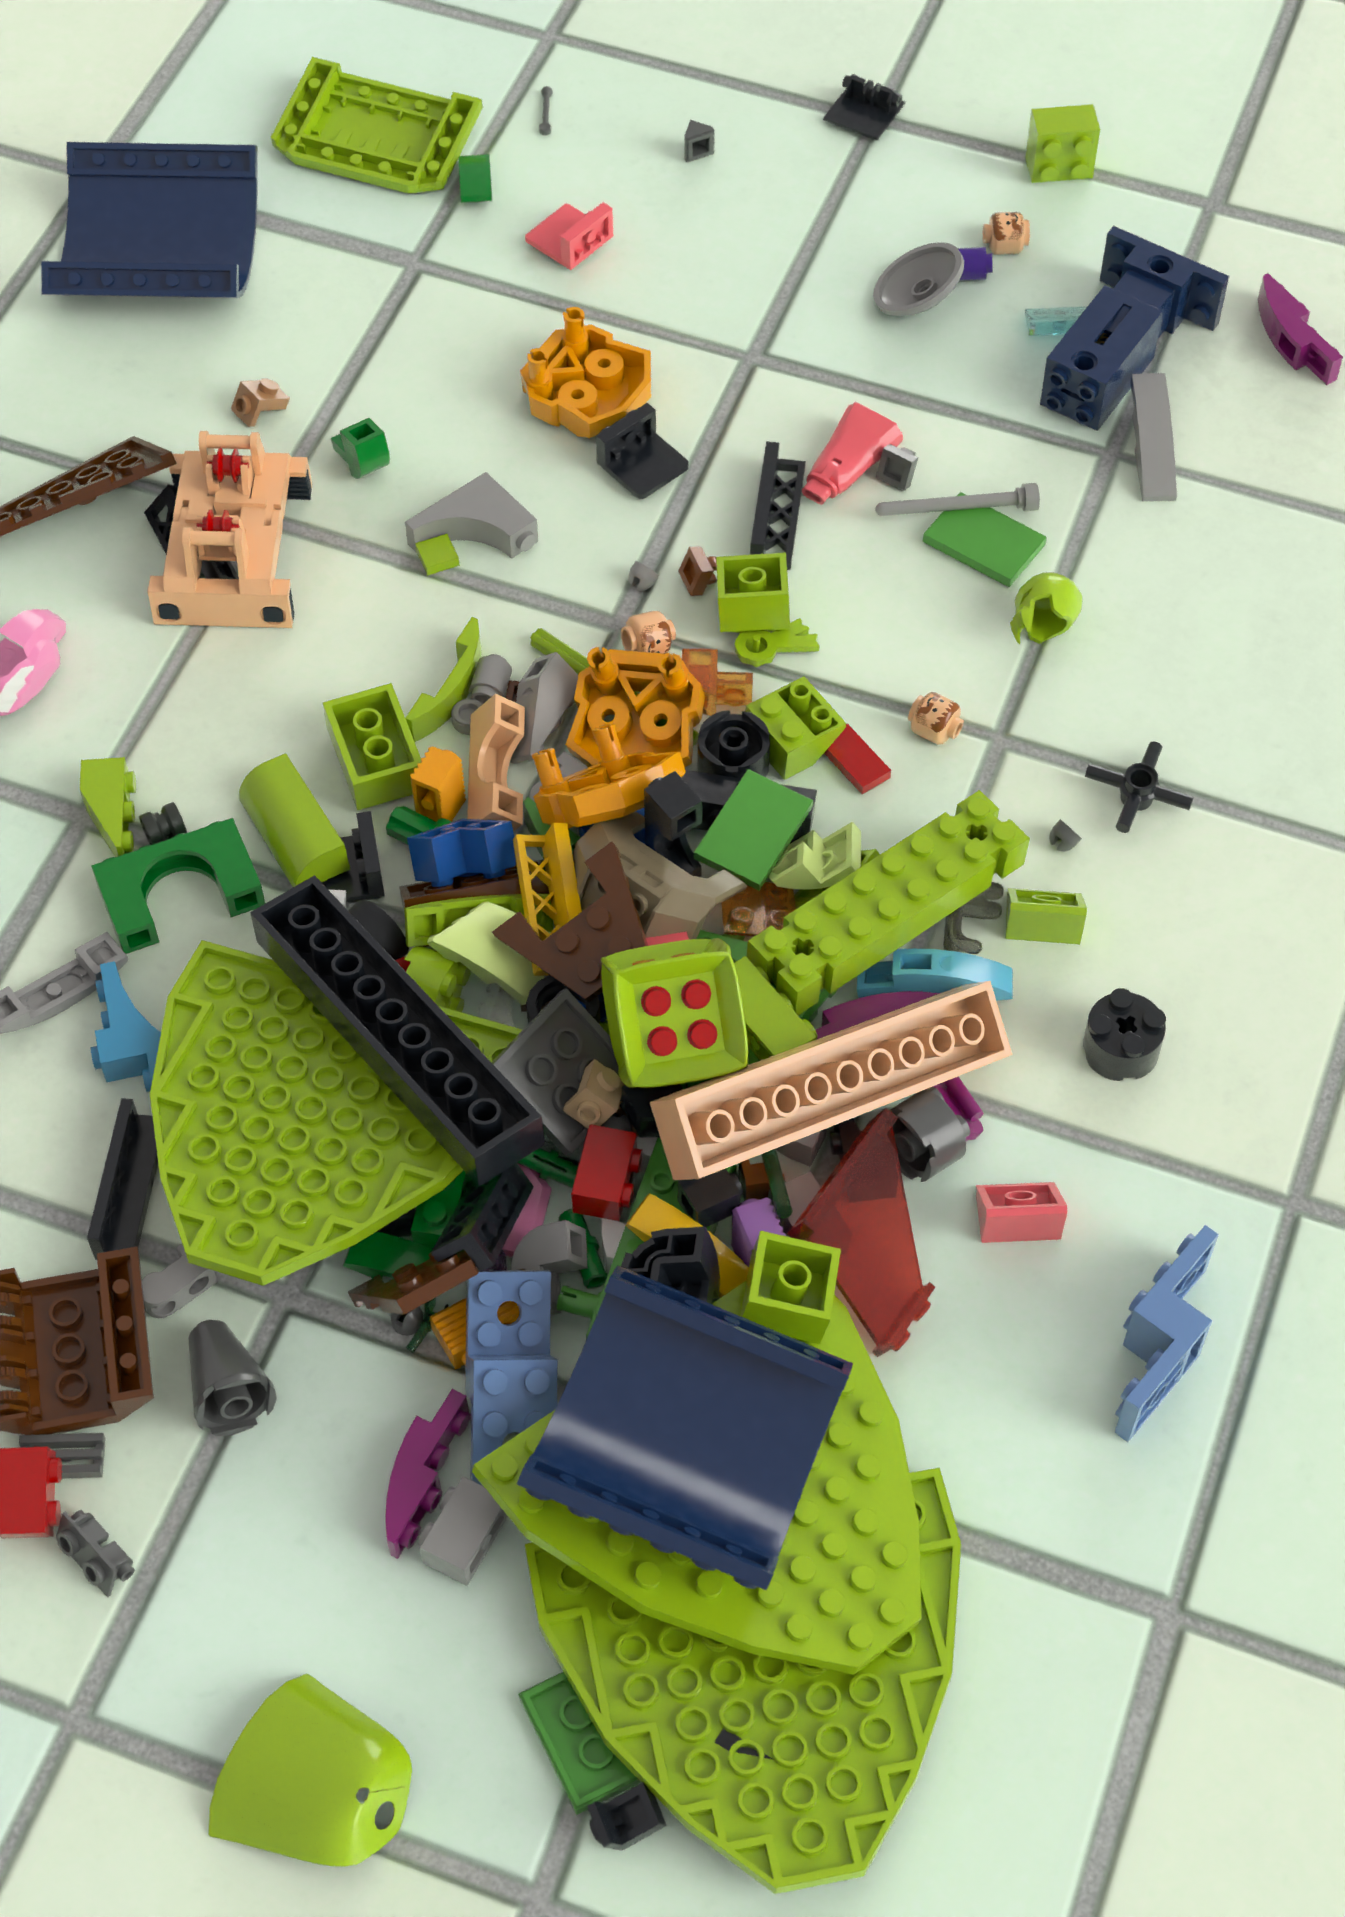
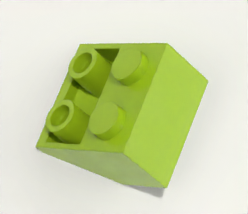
(798, 725)

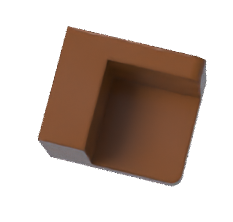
(753, 1180)

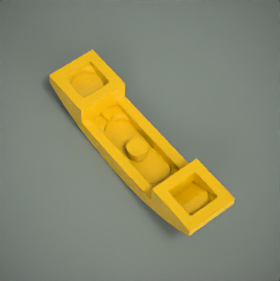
(657, 1215)

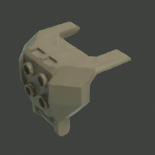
(661, 891)

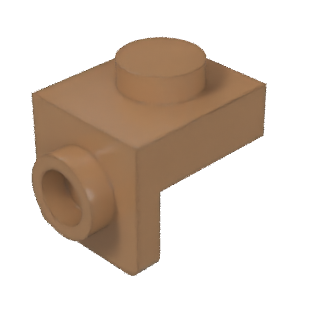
(257, 397)

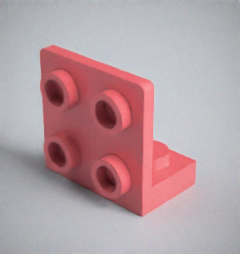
(572, 235)

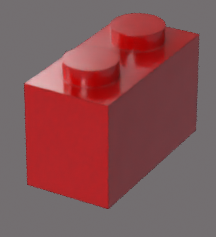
(605, 1173)
(28, 1492)

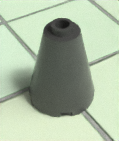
(226, 1381)

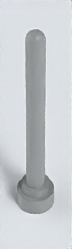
(1025, 497)

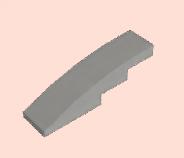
(1153, 437)

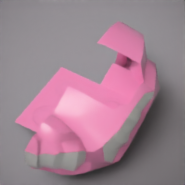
(28, 669)

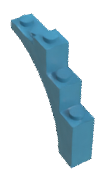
(127, 1041)

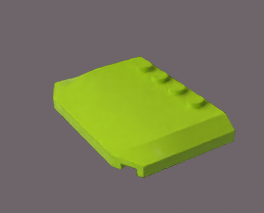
(374, 129)

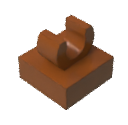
(697, 570)

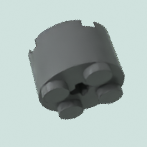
(928, 1134)

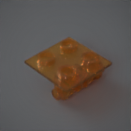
(757, 910)

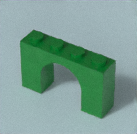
(208, 850)

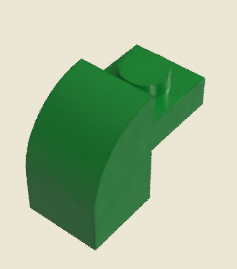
(362, 447)

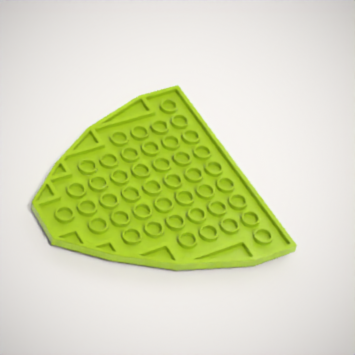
(277, 1127)
(844, 1569)
(837, 1739)

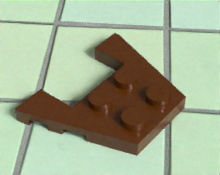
(600, 930)
(414, 1284)

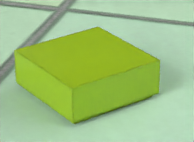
(437, 554)

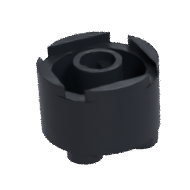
(733, 744)
(1124, 1035)

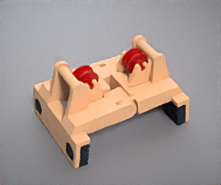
(229, 513)

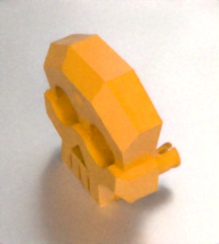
(585, 377)
(665, 693)
(602, 790)

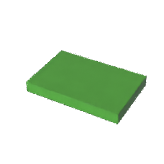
(986, 541)
(753, 829)
(573, 1744)

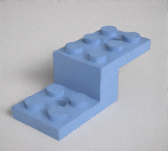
(1165, 1331)
(507, 1365)

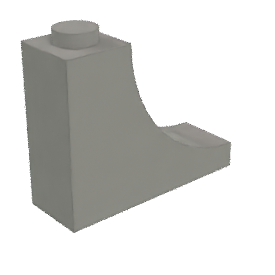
(477, 513)

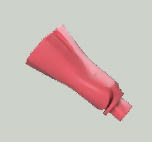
(850, 452)

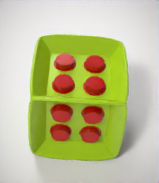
(674, 1012)

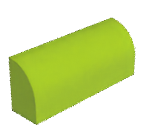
(292, 822)

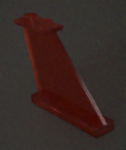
(868, 1218)

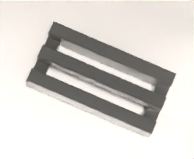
(77, 1440)

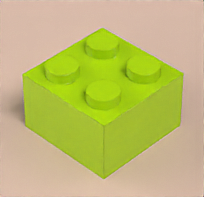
(1062, 143)
(753, 592)
(791, 1286)

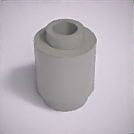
(490, 678)

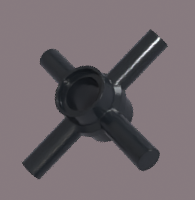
(1139, 787)

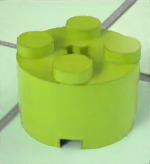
(438, 976)

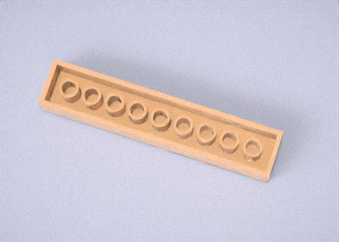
(829, 1080)

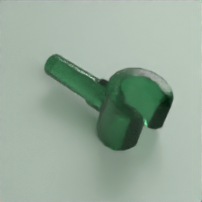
(425, 1326)

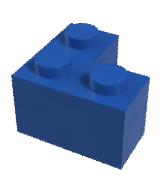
(462, 850)

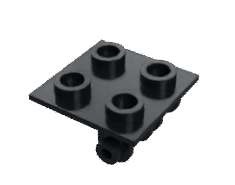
(864, 107)

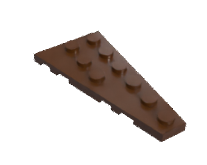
(83, 483)

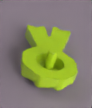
(761, 646)

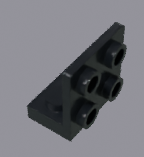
(364, 876)

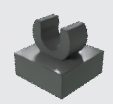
(897, 466)

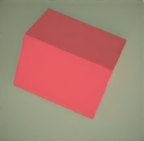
(1020, 1212)

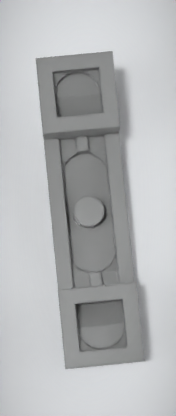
(60, 987)

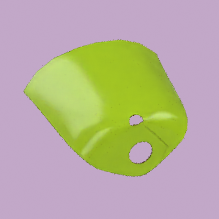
(298, 1778)

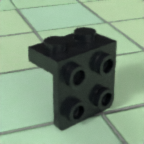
(637, 454)

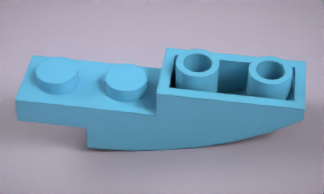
(934, 972)

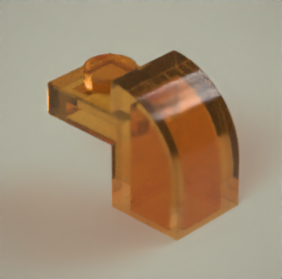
(718, 687)

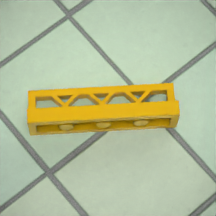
(559, 878)

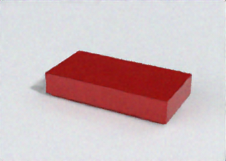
(857, 761)

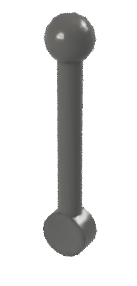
(545, 127)

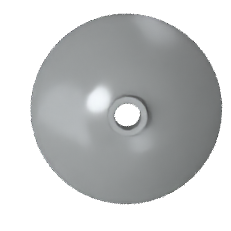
(919, 279)

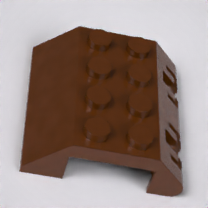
(74, 1347)

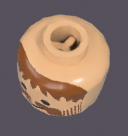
(1006, 233)
(648, 633)
(935, 718)

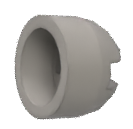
(643, 574)

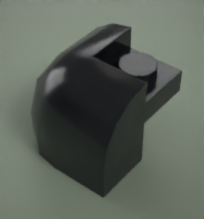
(679, 1260)

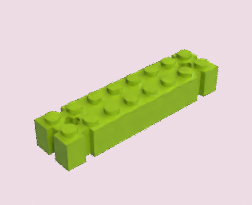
(888, 901)

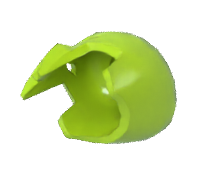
(1046, 607)

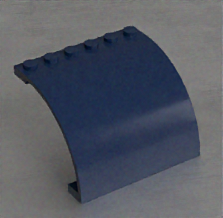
(157, 220)
(688, 1428)

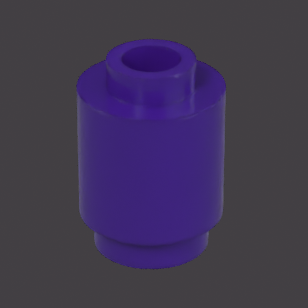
(976, 263)

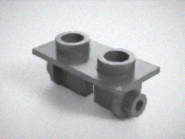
(81, 1539)

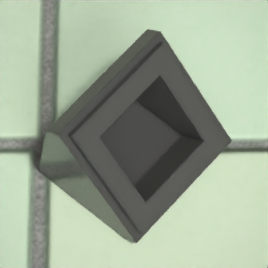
(698, 141)

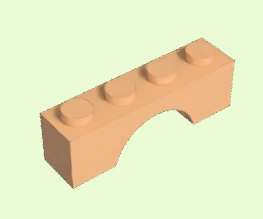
(494, 736)

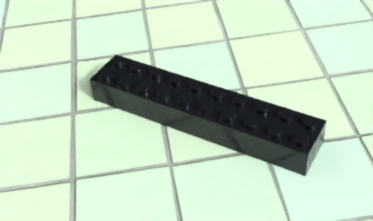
(398, 1031)

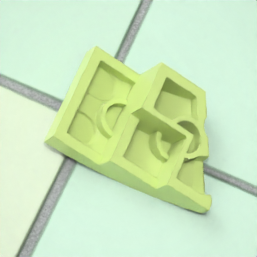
(818, 861)
(475, 946)

